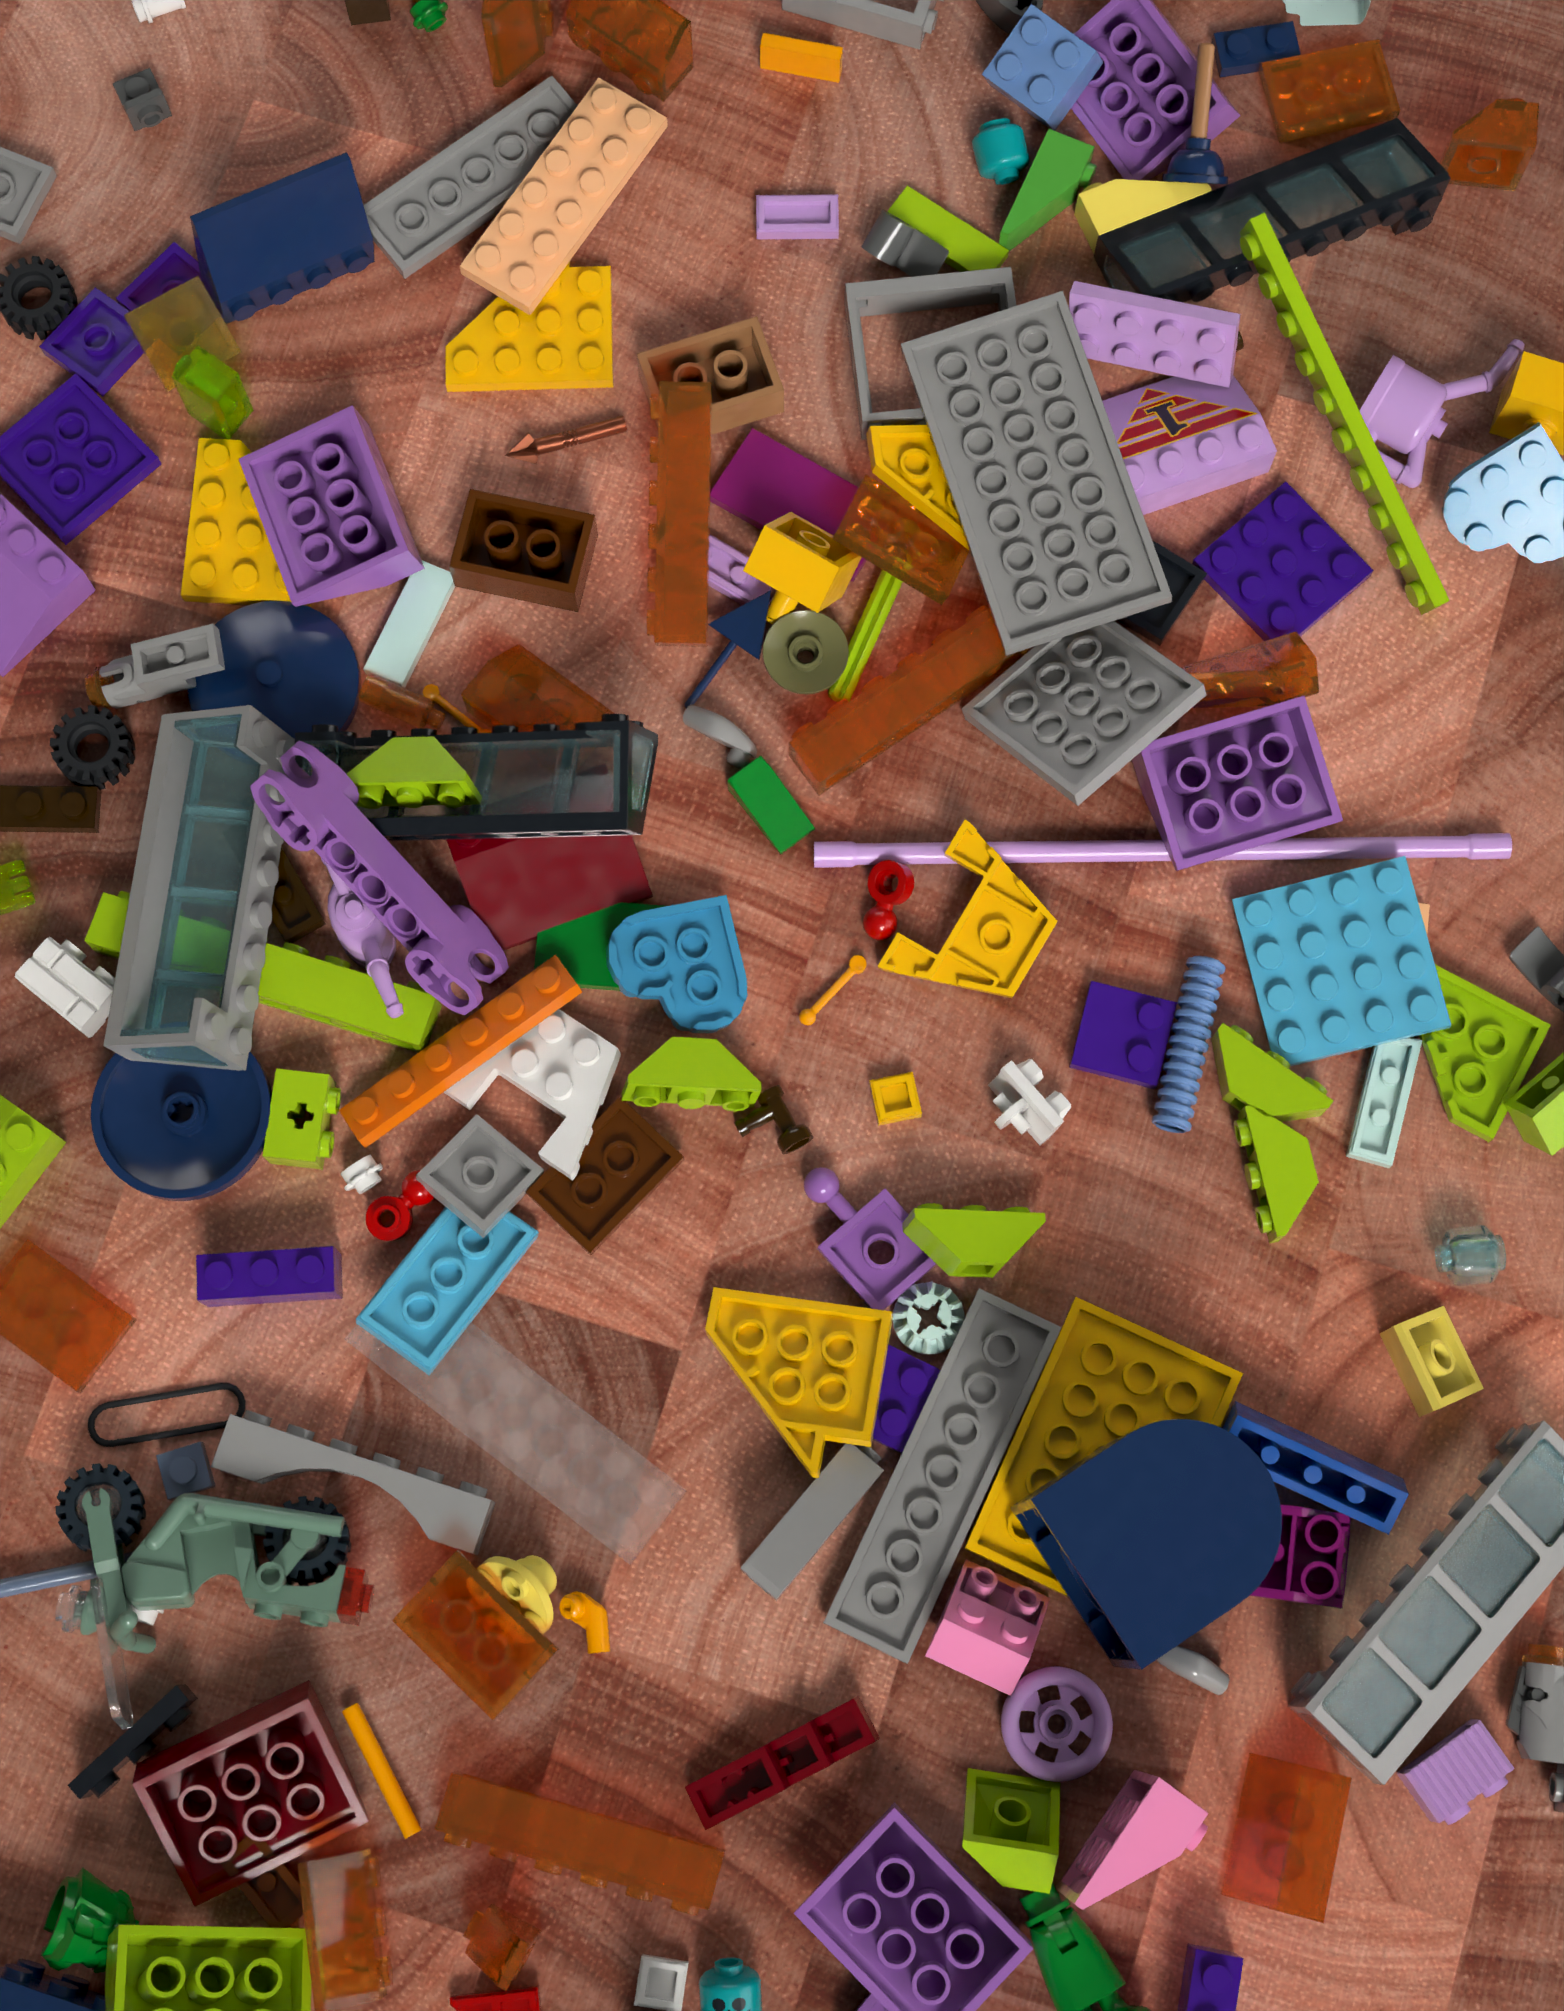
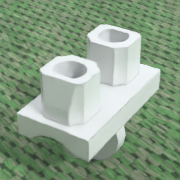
(1024, 1104)

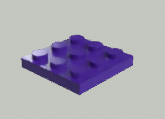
(73, 459)
(1282, 566)

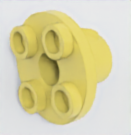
(525, 1584)

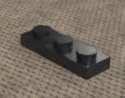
(134, 1743)

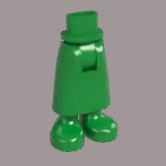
(1072, 1957)

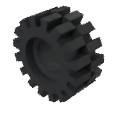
(30, 277)
(82, 725)

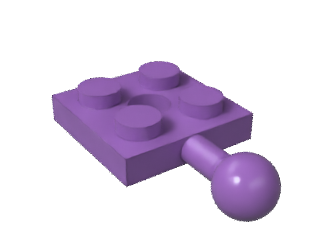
(849, 1245)

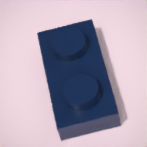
(1245, 49)

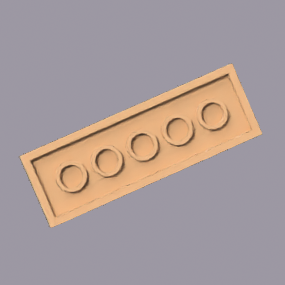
(563, 196)

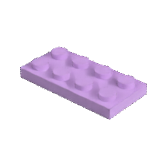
(1155, 333)

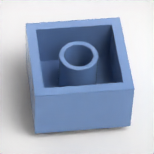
(1042, 67)

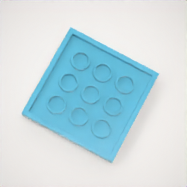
(1341, 962)

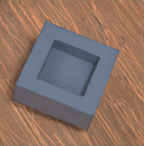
(185, 1470)

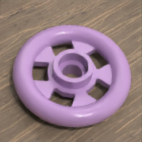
(1096, 1726)

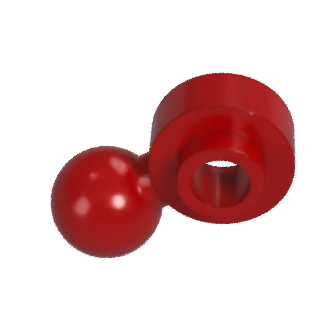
(880, 920)
(412, 1194)

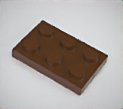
(614, 1177)

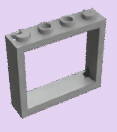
(872, 18)
(912, 295)

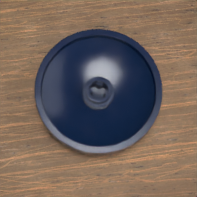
(285, 665)
(180, 1126)

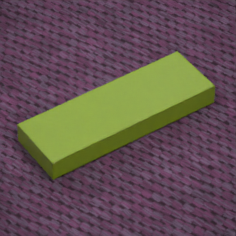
(966, 245)

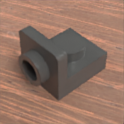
(142, 99)

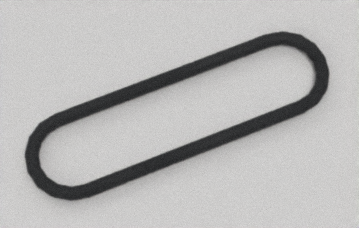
(160, 1396)

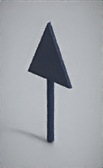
(743, 628)

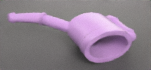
(1408, 410)
(364, 939)

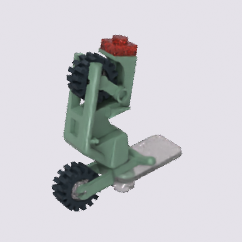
(186, 1548)

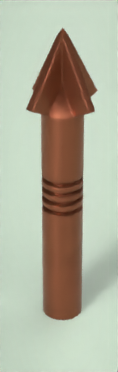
(529, 448)

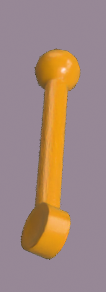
(432, 692)
(856, 966)

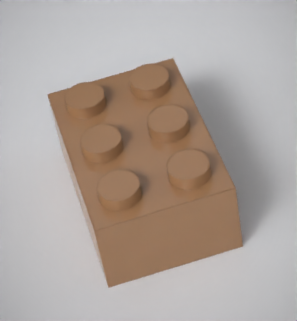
(735, 363)

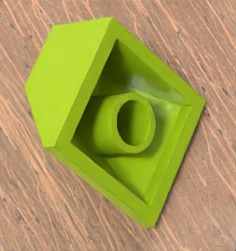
(1013, 1828)

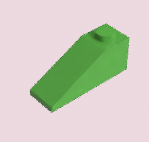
(1049, 187)

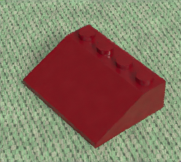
(546, 881)
(256, 1776)

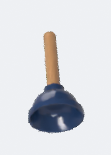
(1197, 161)

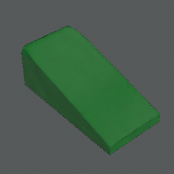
(769, 804)

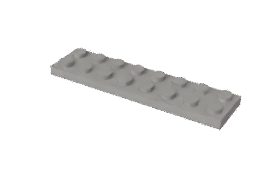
(942, 1476)

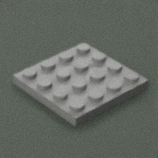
(1083, 706)

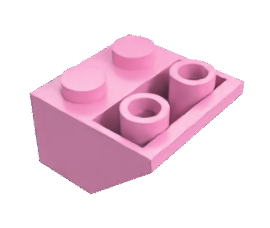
(988, 1627)

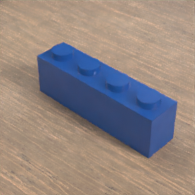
(1320, 1469)

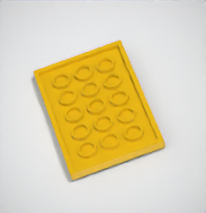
(1093, 1389)

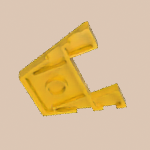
(994, 935)

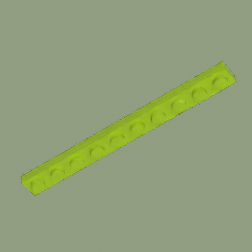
(1337, 403)

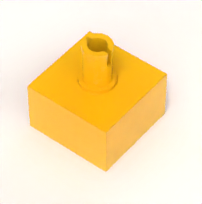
(1532, 396)
(800, 565)

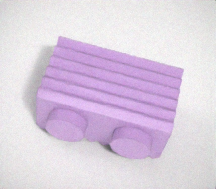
(1456, 1772)

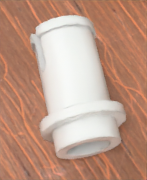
(149, 9)

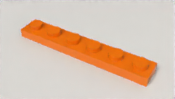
(460, 1051)

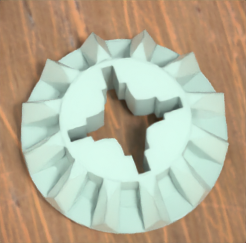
(907, 1321)

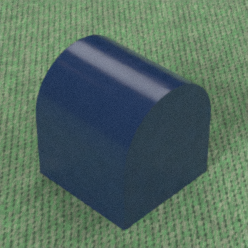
(1157, 1534)

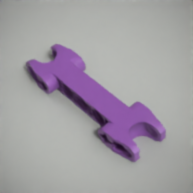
(324, 818)

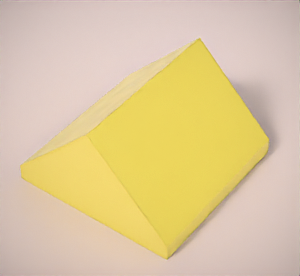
(1431, 1361)

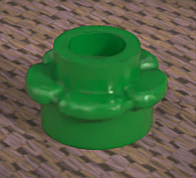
(429, 14)

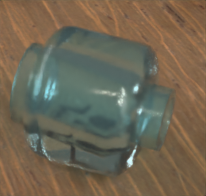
(1471, 1255)

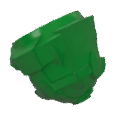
(82, 1920)

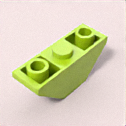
(412, 775)
(692, 1075)
(1263, 1079)
(1277, 1168)
(971, 1239)

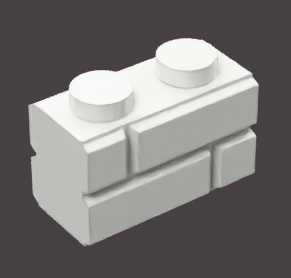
(68, 985)

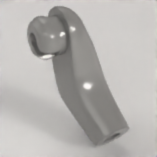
(722, 731)
(1196, 1669)

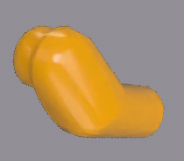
(590, 1616)

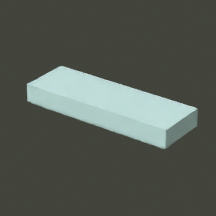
(410, 624)
(1384, 1102)

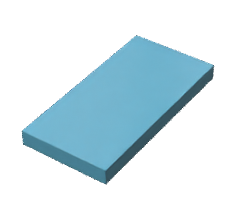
(443, 1286)

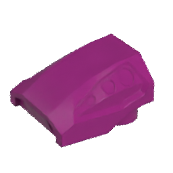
(1308, 1546)

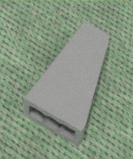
(812, 1519)

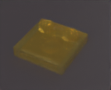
(176, 325)

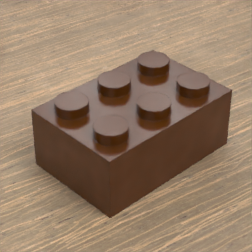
(524, 550)

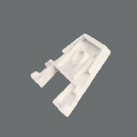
(560, 1068)

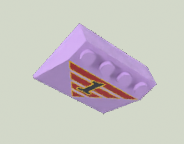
(1188, 439)

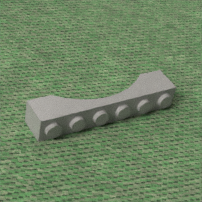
(265, 1454)

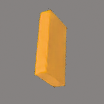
(801, 57)

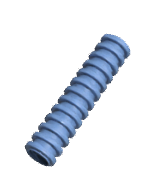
(1188, 1044)

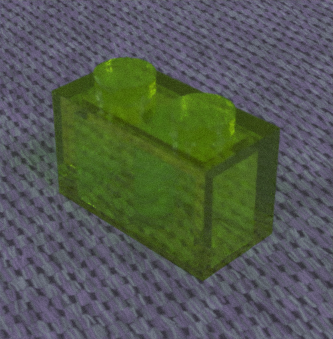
(212, 392)

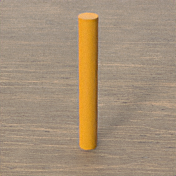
(381, 1770)

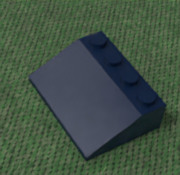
(283, 239)

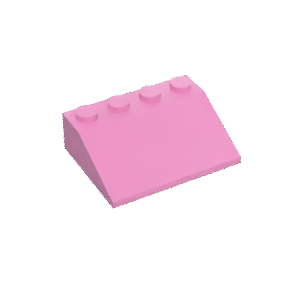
(1135, 1836)

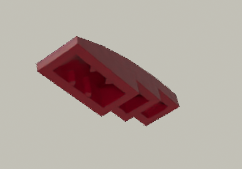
(782, 1762)

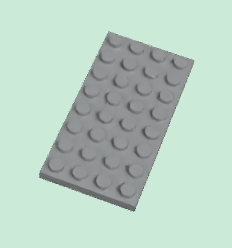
(1035, 473)

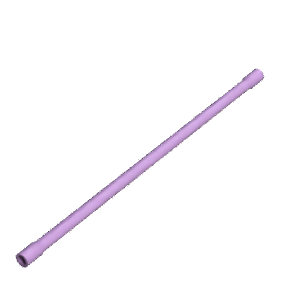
(1472, 846)

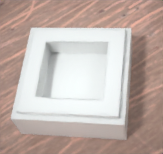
(661, 1983)

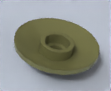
(805, 632)

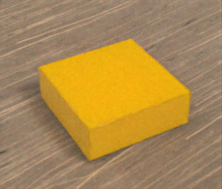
(895, 1098)

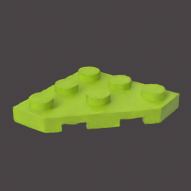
(1481, 1054)

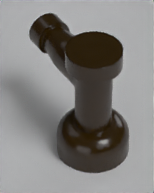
(774, 1108)

